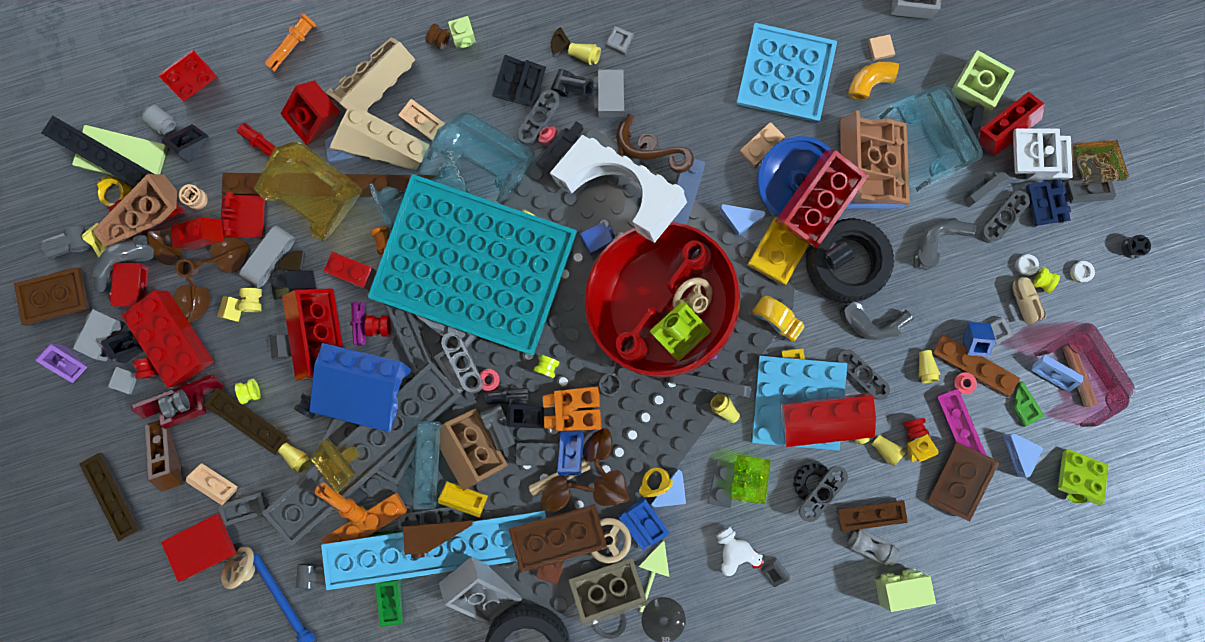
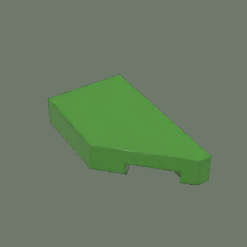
(1026, 406)

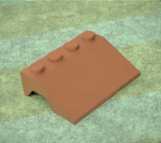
(881, 153)

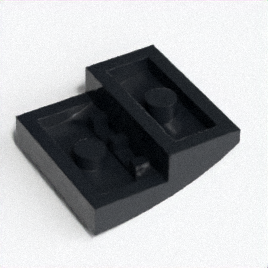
(518, 81)

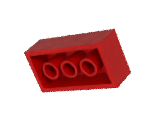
(167, 338)

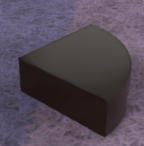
(559, 42)
(292, 261)

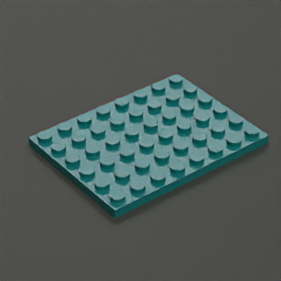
(472, 264)

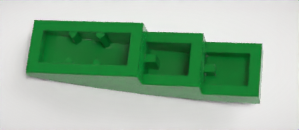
(389, 597)

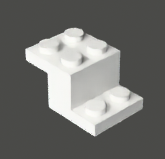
(1042, 154)

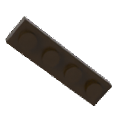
(246, 420)
(110, 496)

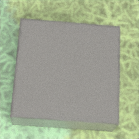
(619, 40)
(1001, 330)
(123, 380)

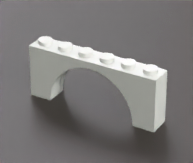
(589, 160)

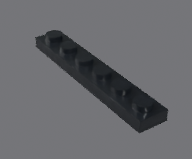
(94, 151)

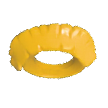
(106, 182)
(664, 486)

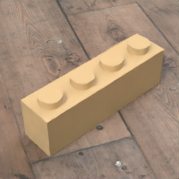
(373, 76)
(377, 139)

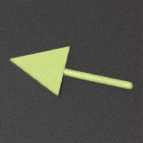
(656, 563)

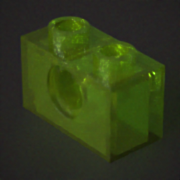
(756, 489)

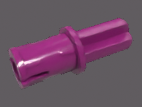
(358, 323)

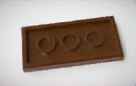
(557, 538)

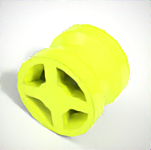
(1046, 280)
(546, 366)
(247, 391)

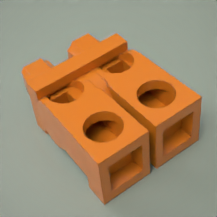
(567, 410)

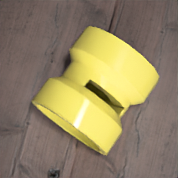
(250, 300)

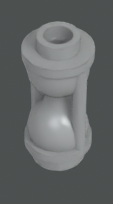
(883, 552)

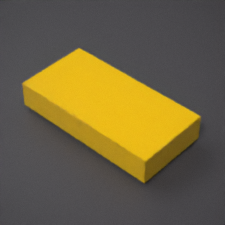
(465, 501)

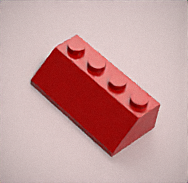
(821, 198)
(310, 322)
(829, 419)

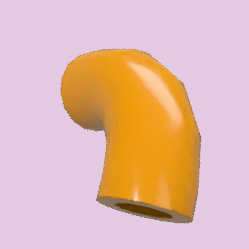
(870, 76)

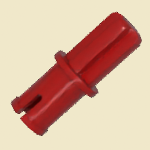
(256, 139)

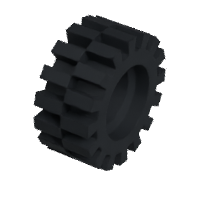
(802, 476)

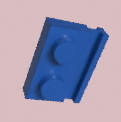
(644, 524)

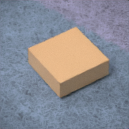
(881, 47)

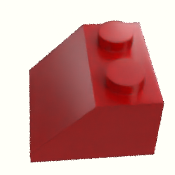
(309, 111)

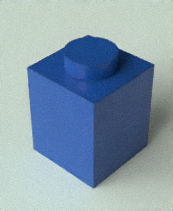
(597, 238)
(979, 339)

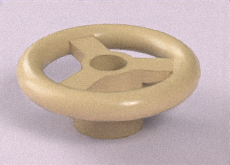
(695, 299)
(617, 556)
(241, 570)

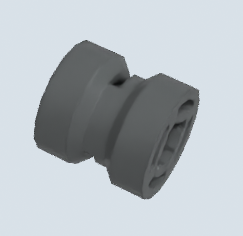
(610, 385)
(171, 404)

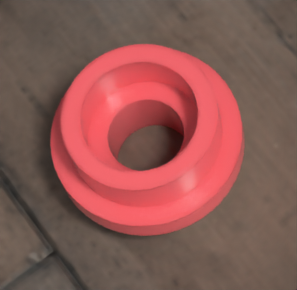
(547, 135)
(489, 372)
(958, 383)

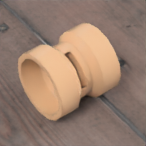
(198, 198)

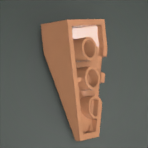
(140, 209)

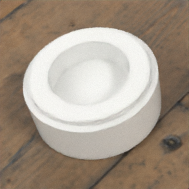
(1026, 265)
(1082, 272)

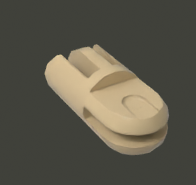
(1028, 300)

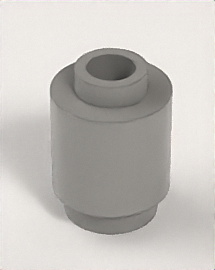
(158, 120)

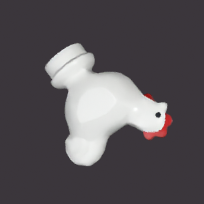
(736, 552)

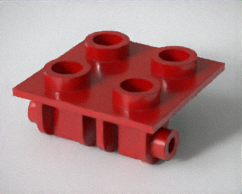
(188, 75)
(242, 216)

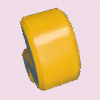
(779, 317)

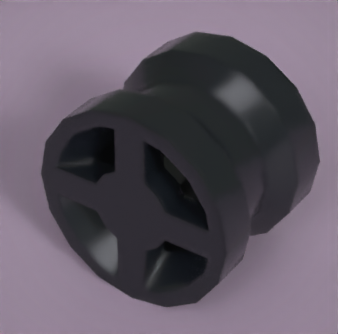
(1141, 248)
(304, 406)

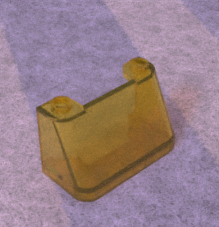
(308, 187)

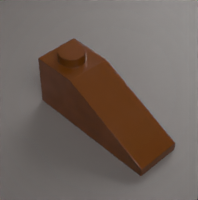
(162, 457)
(426, 537)

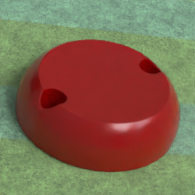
(635, 289)

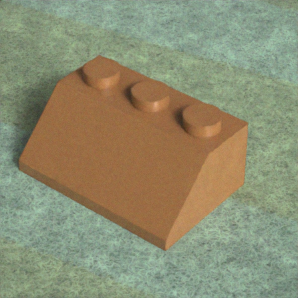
(470, 449)

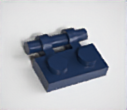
(1043, 205)

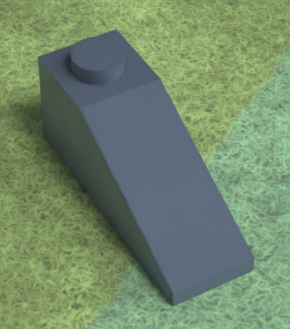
(689, 182)

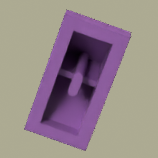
(61, 361)

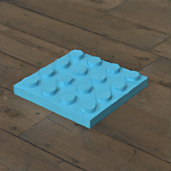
(786, 72)
(790, 381)

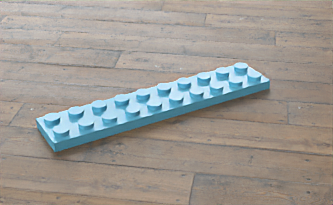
(384, 558)

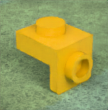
(921, 449)

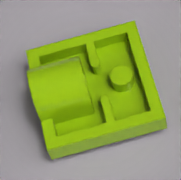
(680, 331)
(1083, 478)

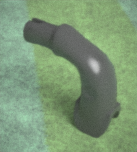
(125, 250)
(927, 255)
(855, 316)

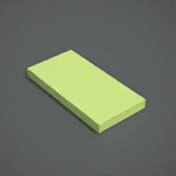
(141, 151)

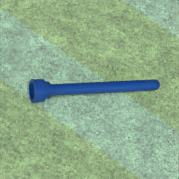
(302, 634)

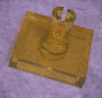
(334, 464)

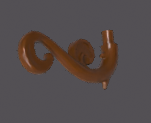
(651, 151)

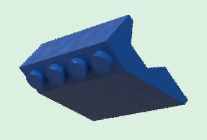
(356, 387)

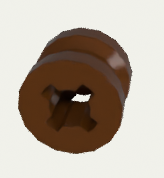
(438, 36)

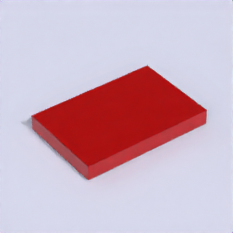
(198, 547)

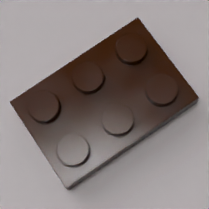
(51, 296)
(963, 481)

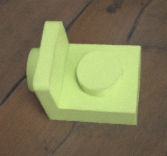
(462, 32)

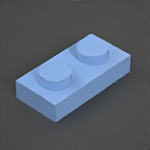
(1057, 373)

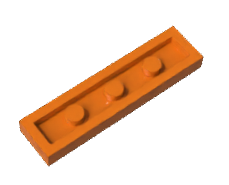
(376, 519)

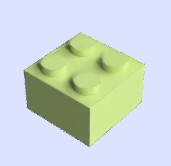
(982, 81)
(905, 590)

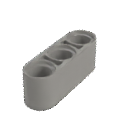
(267, 256)
(457, 353)

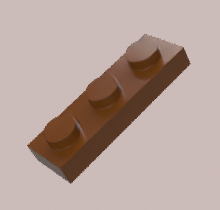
(872, 515)

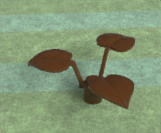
(191, 299)
(609, 488)

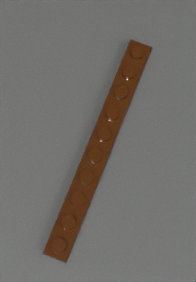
(245, 182)

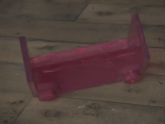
(1088, 340)

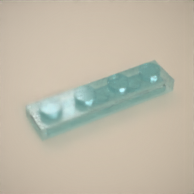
(426, 465)

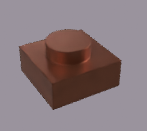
(550, 572)

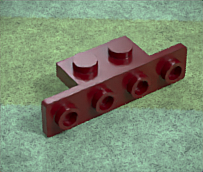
(195, 392)

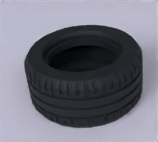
(880, 255)
(528, 617)

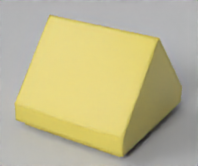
(229, 309)

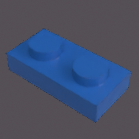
(570, 453)

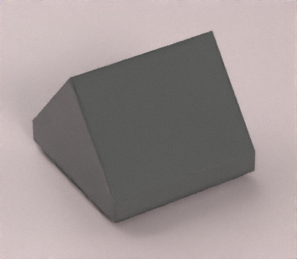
(280, 346)
(775, 572)

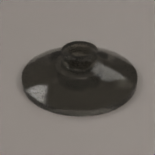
(661, 608)

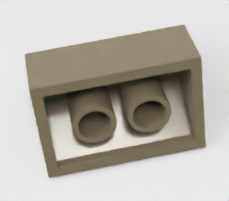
(608, 592)

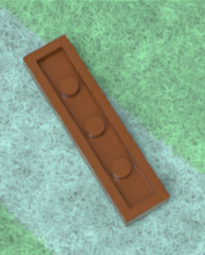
(978, 366)

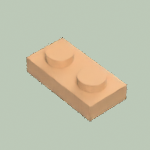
(421, 119)
(761, 144)
(211, 484)

